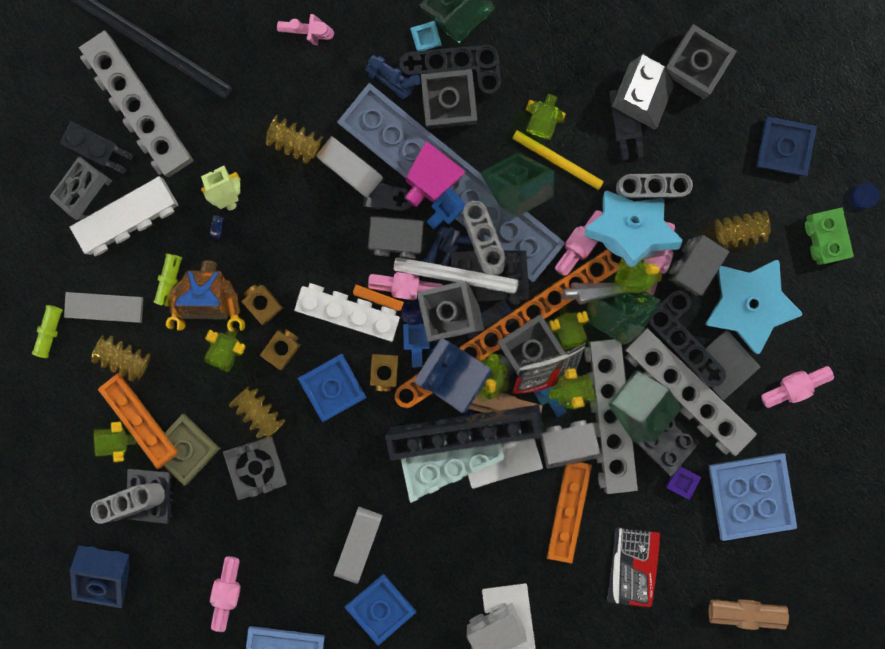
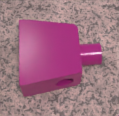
(431, 175)

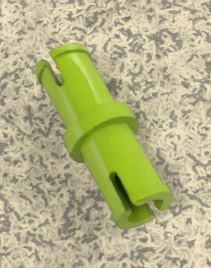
(167, 279)
(47, 331)

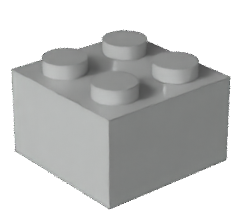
(569, 445)
(497, 630)

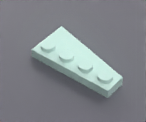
(432, 471)

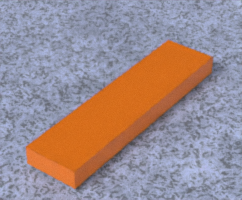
(138, 421)
(569, 512)

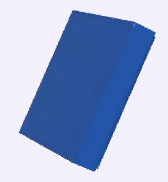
(332, 387)
(380, 609)

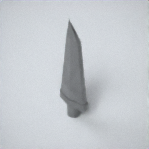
(592, 291)

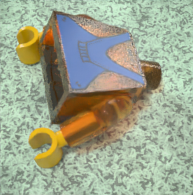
(203, 296)

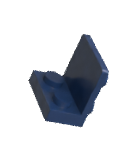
(453, 375)

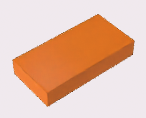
(378, 298)

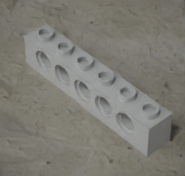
(104, 47)
(739, 432)
(624, 479)

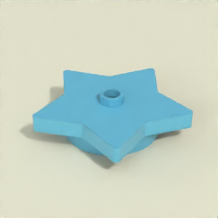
(633, 228)
(734, 310)

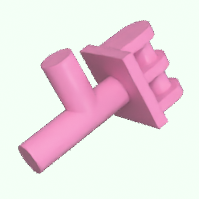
(315, 29)

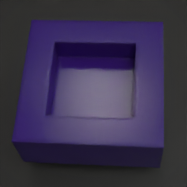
(683, 482)

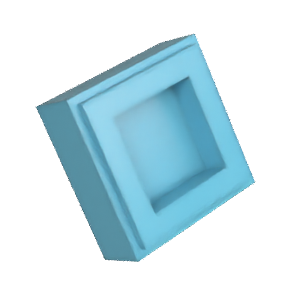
(426, 36)

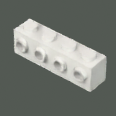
(124, 216)
(353, 315)

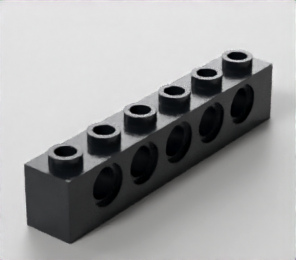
(465, 432)

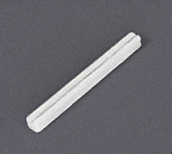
(456, 275)

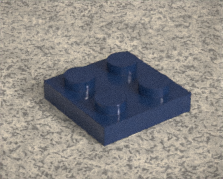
(786, 146)

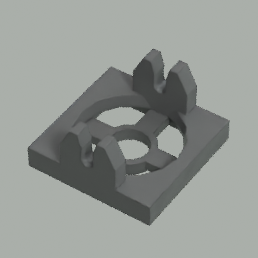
(78, 172)
(243, 490)

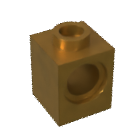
(269, 312)
(273, 357)
(384, 360)

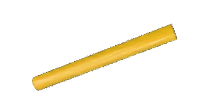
(557, 160)

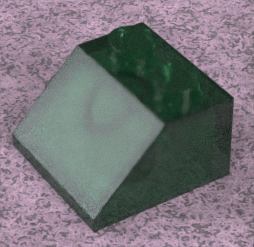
(457, 17)
(519, 183)
(622, 315)
(644, 407)

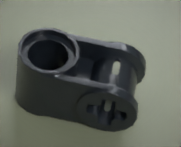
(383, 198)

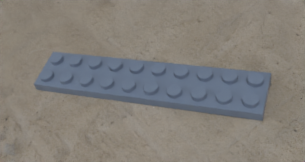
(398, 142)

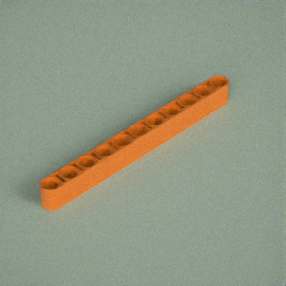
(545, 309)

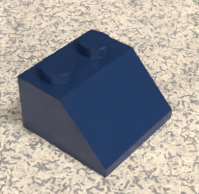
(99, 576)

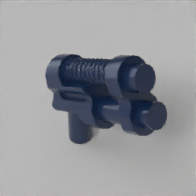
(392, 77)
(448, 242)

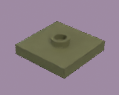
(193, 447)

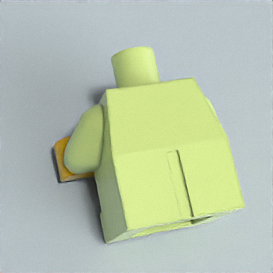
(221, 188)

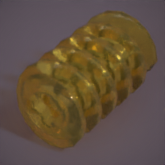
(293, 140)
(742, 229)
(119, 358)
(257, 413)

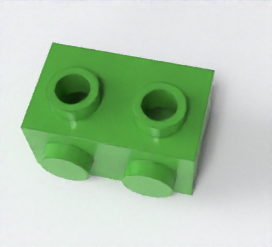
(829, 236)

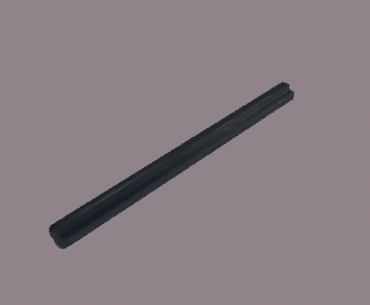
(155, 46)

